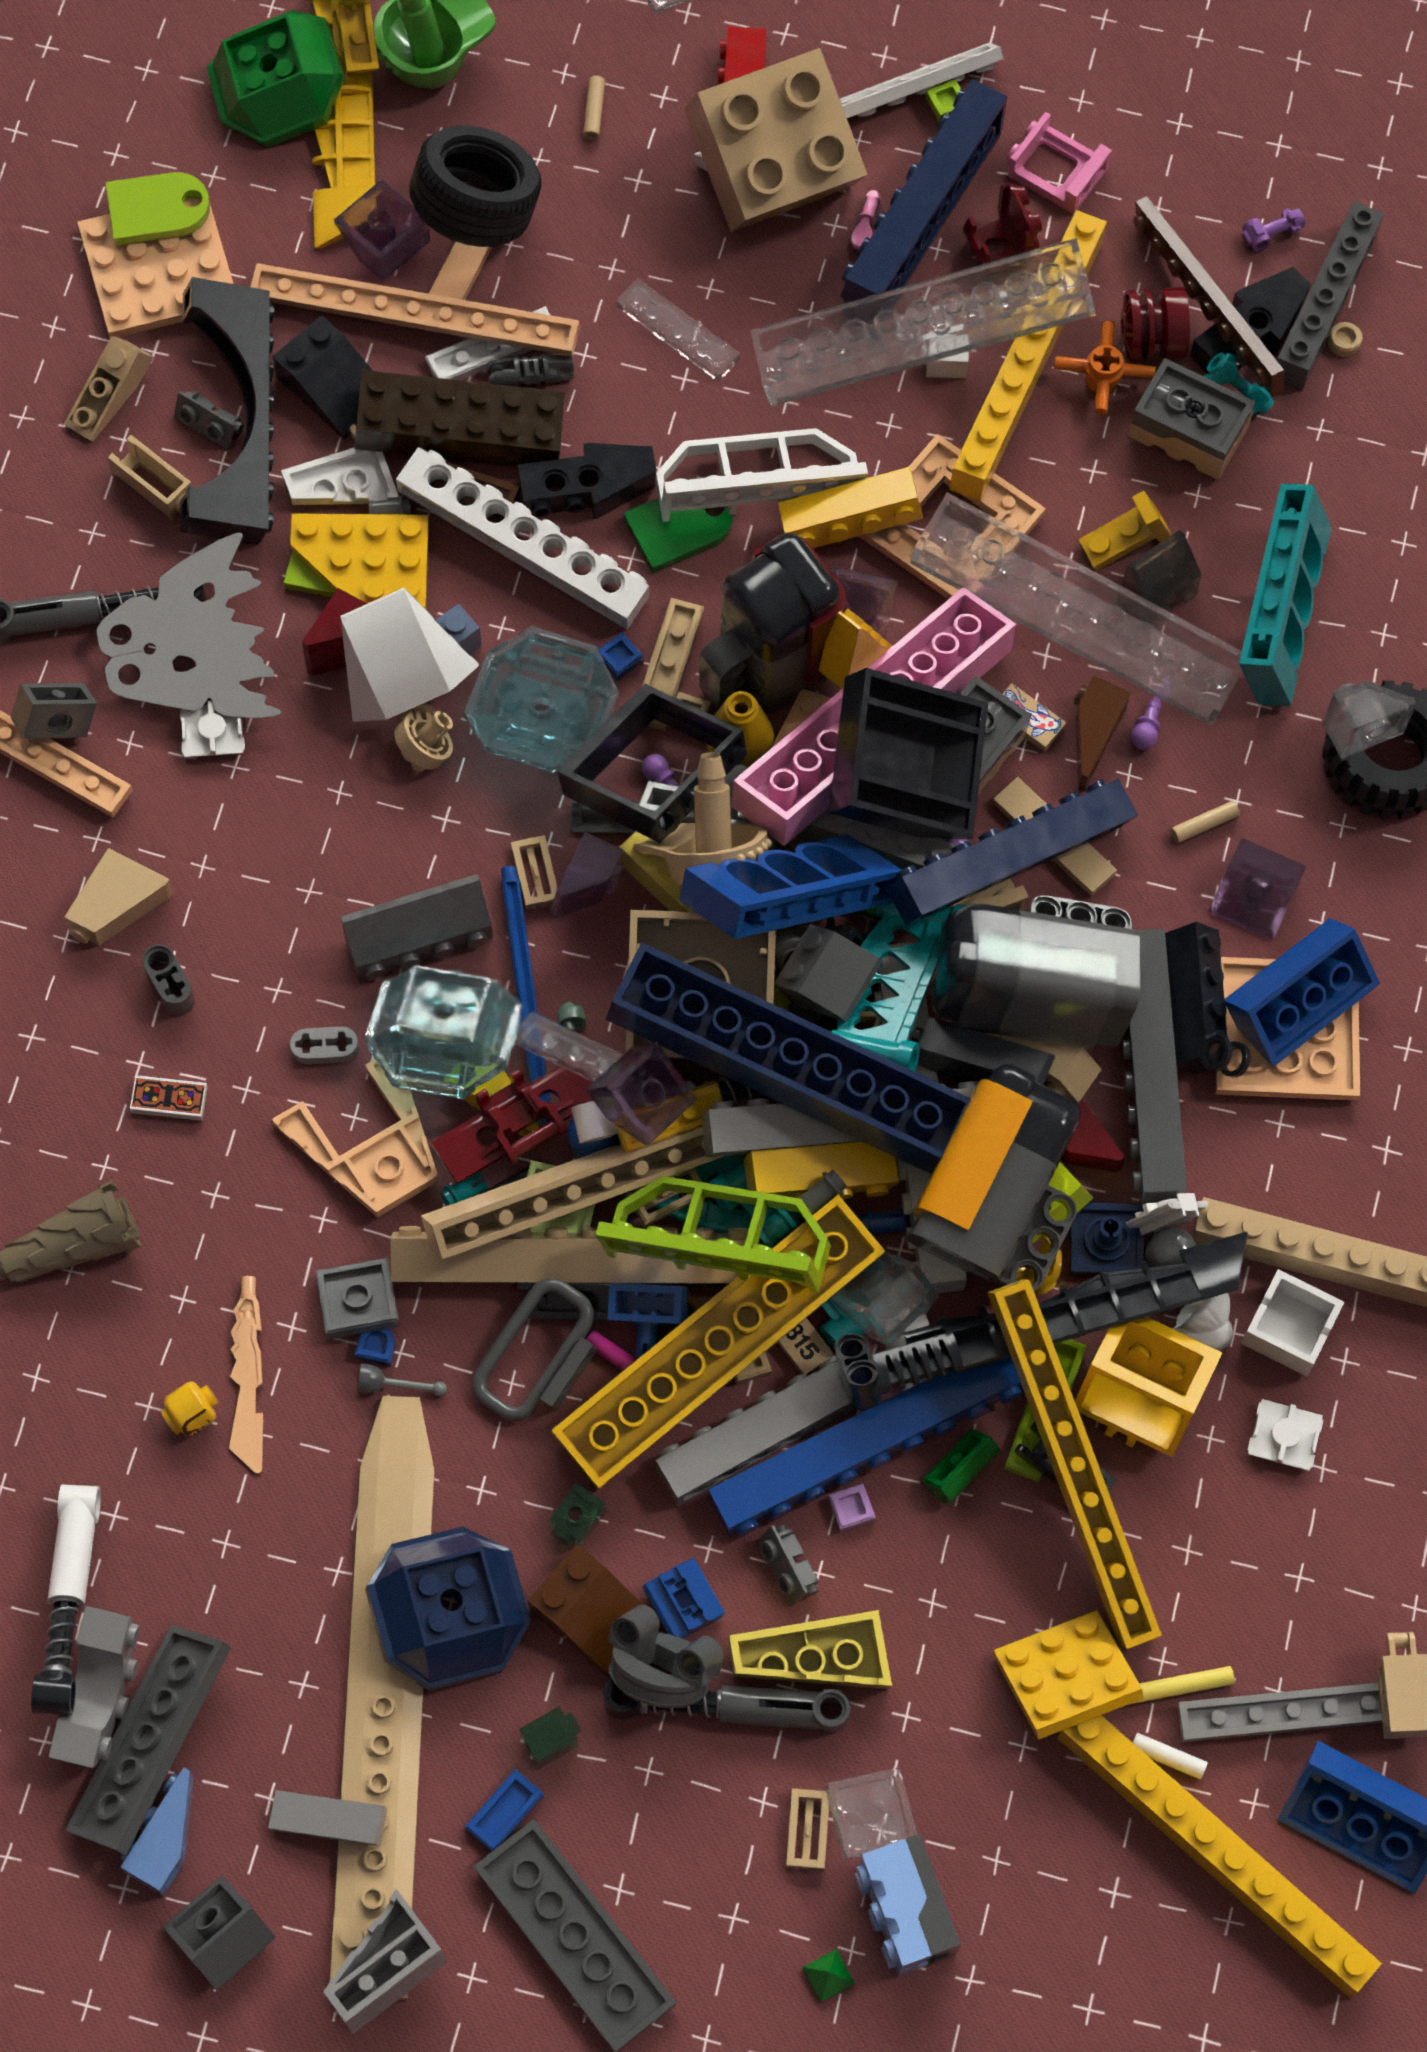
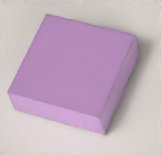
(851, 1507)

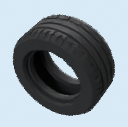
(464, 211)

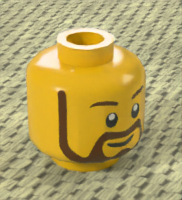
(189, 1408)

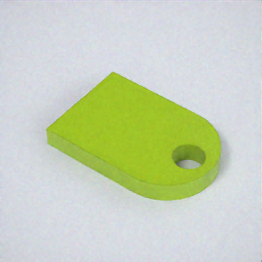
(155, 207)

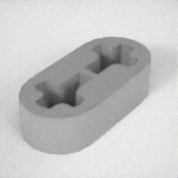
(319, 1039)

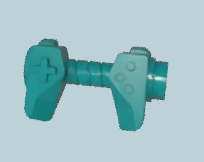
(1224, 370)

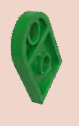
(678, 539)

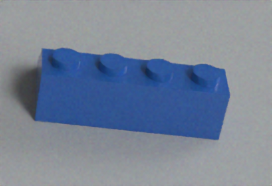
(1302, 991)
(1360, 1816)

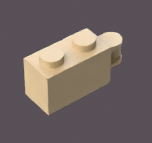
(1403, 1688)

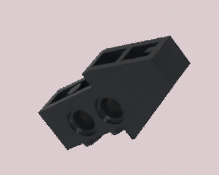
(1268, 304)
(616, 469)

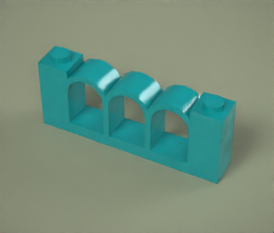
(1285, 594)

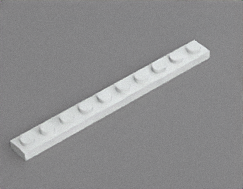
(920, 80)

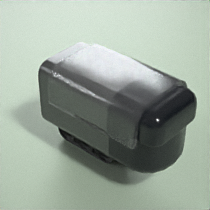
(1041, 973)

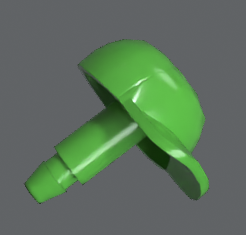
(430, 38)

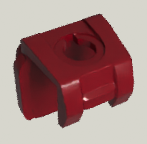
(1014, 226)

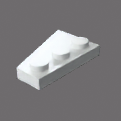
(341, 479)

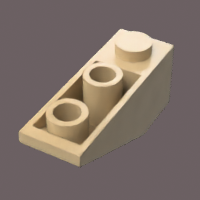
(108, 387)

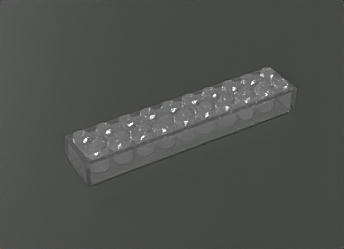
(923, 322)
(1079, 609)

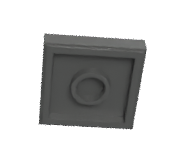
(357, 1298)

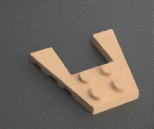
(379, 1170)

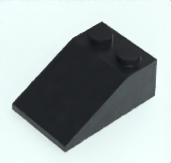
(323, 373)

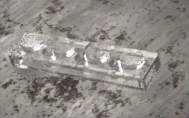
(678, 329)

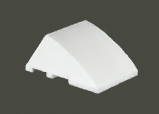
(398, 657)

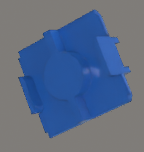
(683, 1599)

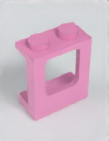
(1081, 181)

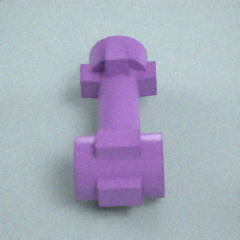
(1259, 235)

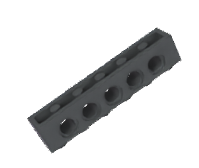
(1329, 294)

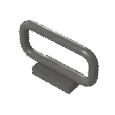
(563, 1369)

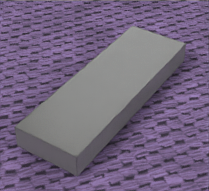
(327, 1818)

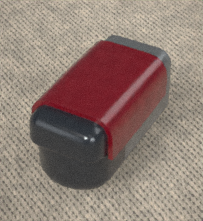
(772, 625)

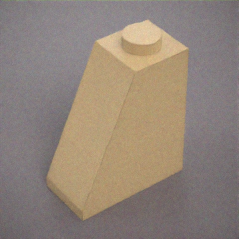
(115, 898)

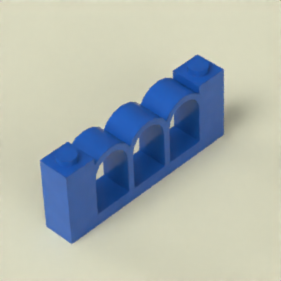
(788, 886)

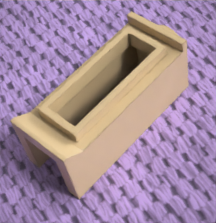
(142, 456)

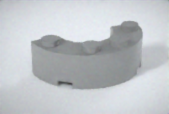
(101, 1679)

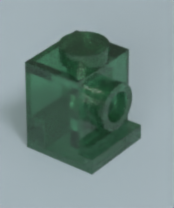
(577, 1531)

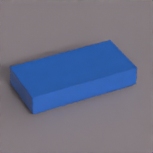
(504, 1811)

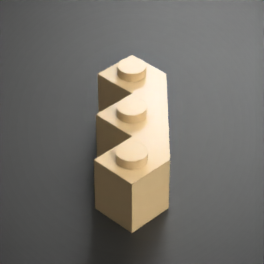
(1071, 1070)

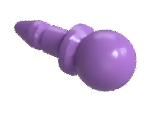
(1145, 734)
(656, 769)

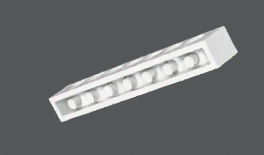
(444, 502)

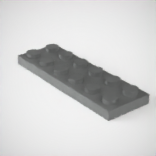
(148, 1739)
(575, 1936)

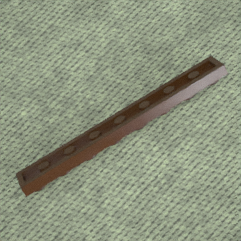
(1213, 302)

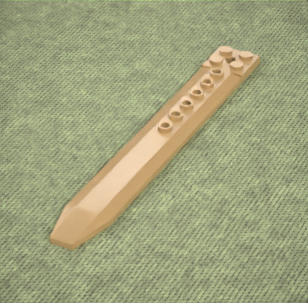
(382, 1702)

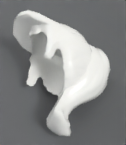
(1207, 1321)

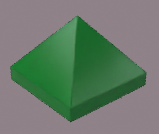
(828, 1975)

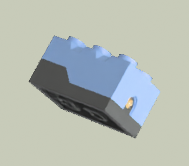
(907, 1905)

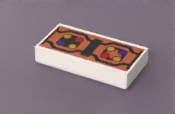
(168, 1098)

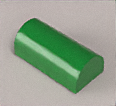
(961, 1465)

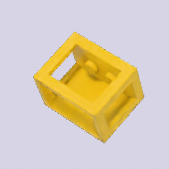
(1147, 1383)

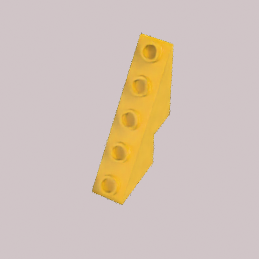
(850, 647)

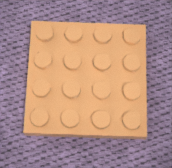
(145, 281)
(1318, 1069)

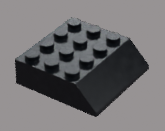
(908, 756)

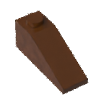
(1097, 718)

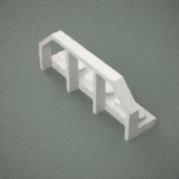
(749, 486)

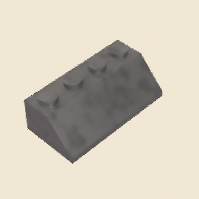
(417, 928)

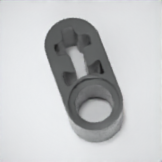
(162, 979)

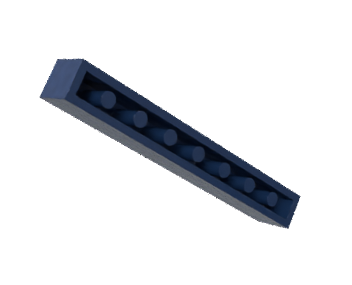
(1010, 852)

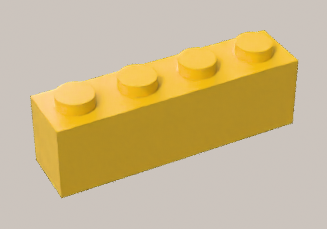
(853, 508)
(797, 1169)

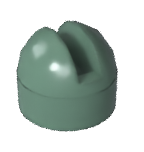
(571, 1016)

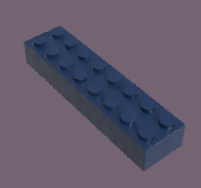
(928, 195)

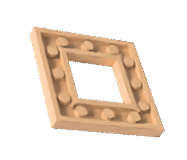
(929, 471)

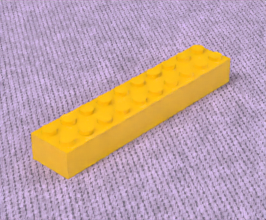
(710, 1349)

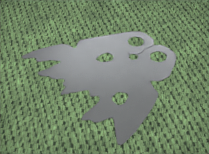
(192, 629)

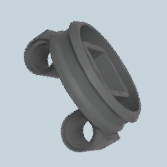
(640, 1644)

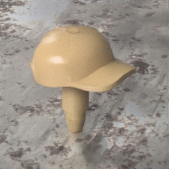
(712, 835)

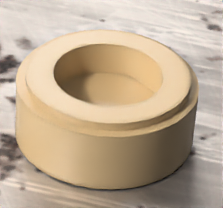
(1344, 339)

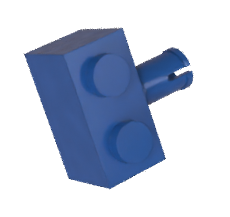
(648, 1308)

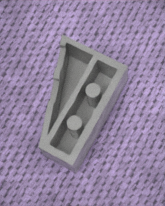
(384, 1966)

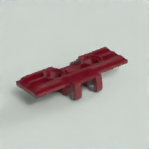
(507, 1114)

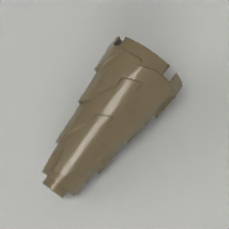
(81, 1233)

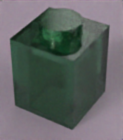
(550, 1736)

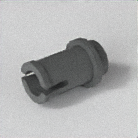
(393, 507)
(823, 1191)

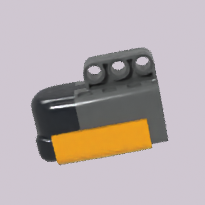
(994, 1181)

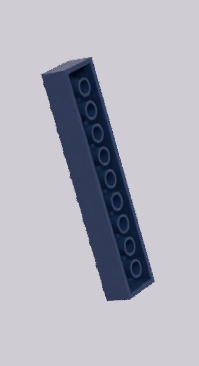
(787, 1058)

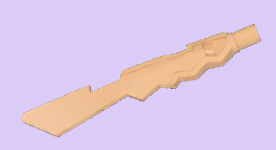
(247, 1372)

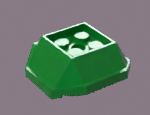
(290, 97)

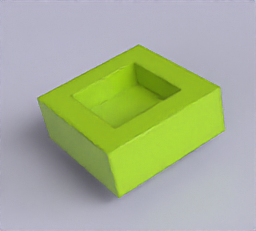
(942, 98)

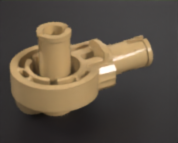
(419, 732)

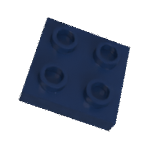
(1103, 1240)

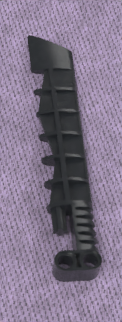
(1075, 1312)

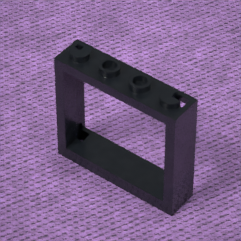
(619, 732)

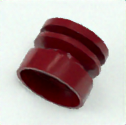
(1155, 324)

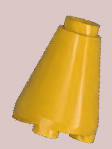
(745, 713)

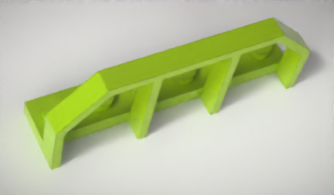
(719, 1254)

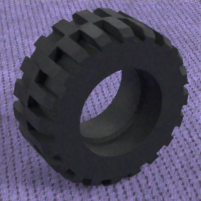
(1378, 787)

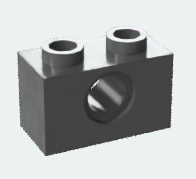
(53, 710)

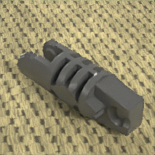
(531, 370)

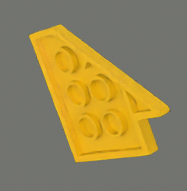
(365, 552)

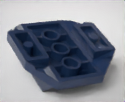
(440, 1644)

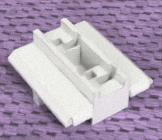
(210, 733)
(1167, 1213)
(1285, 1434)

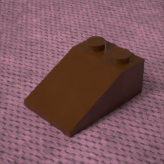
(581, 1605)

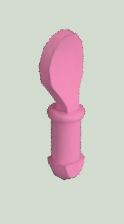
(866, 218)

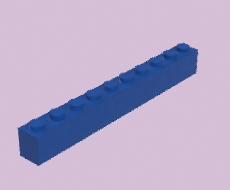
(861, 1443)

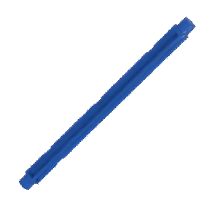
(522, 964)

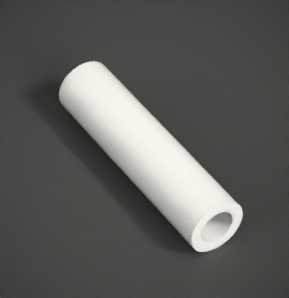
(1170, 1756)

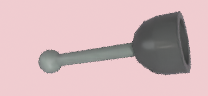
(373, 1379)

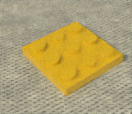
(1068, 1674)

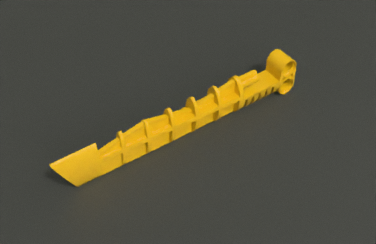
(344, 144)

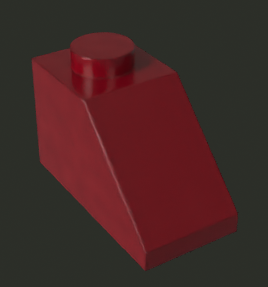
(1092, 1145)

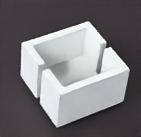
(1291, 1322)

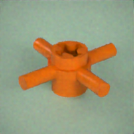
(1106, 358)

